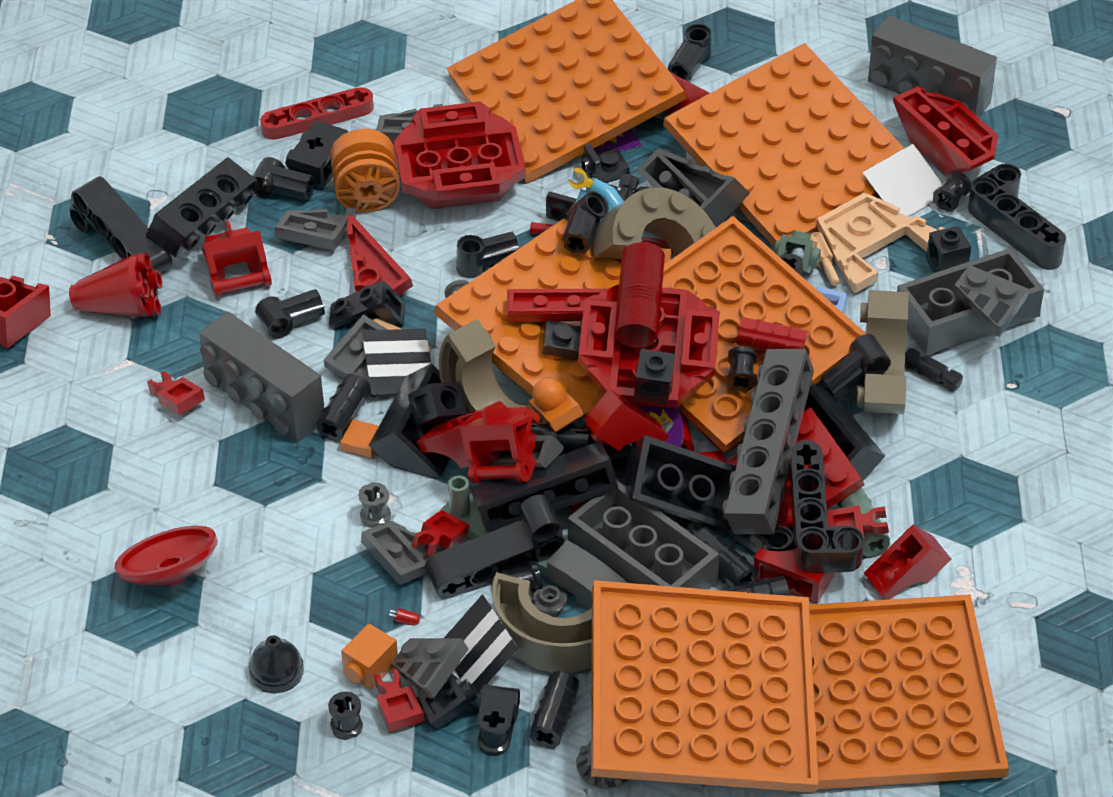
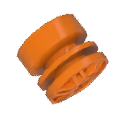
(364, 170)

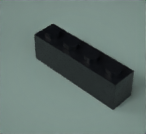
(564, 481)

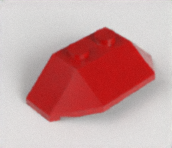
(945, 130)

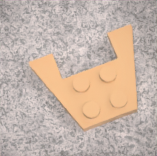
(863, 228)

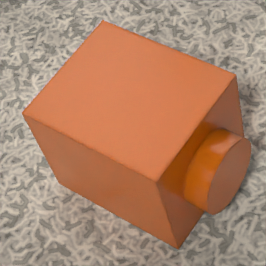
(368, 655)

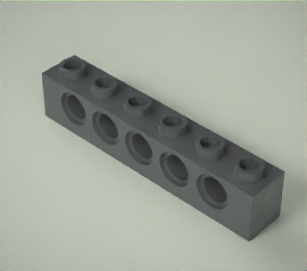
(768, 442)

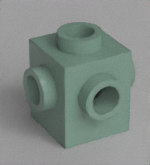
(798, 240)

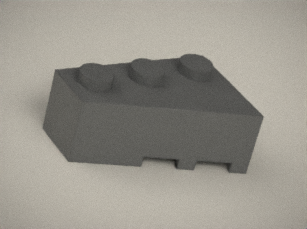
(710, 190)

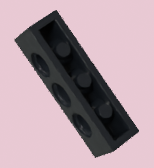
(201, 207)

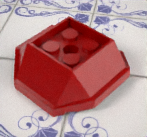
(458, 156)
(684, 329)

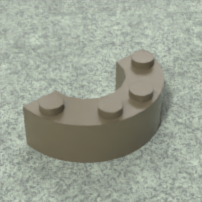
(656, 211)
(887, 320)
(468, 359)
(542, 640)

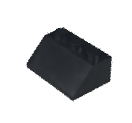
(845, 430)
(398, 434)
(678, 481)

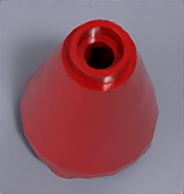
(120, 289)

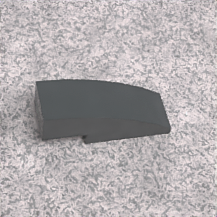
(576, 570)

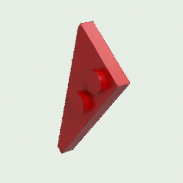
(372, 262)

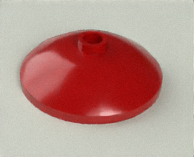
(167, 556)

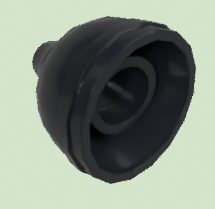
(276, 665)

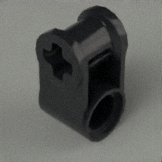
(497, 718)

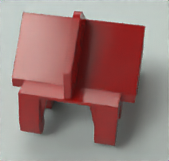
(234, 248)
(497, 431)

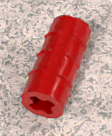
(768, 335)

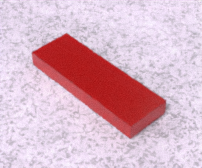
(547, 304)

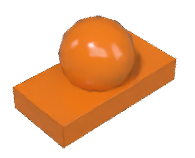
(554, 404)

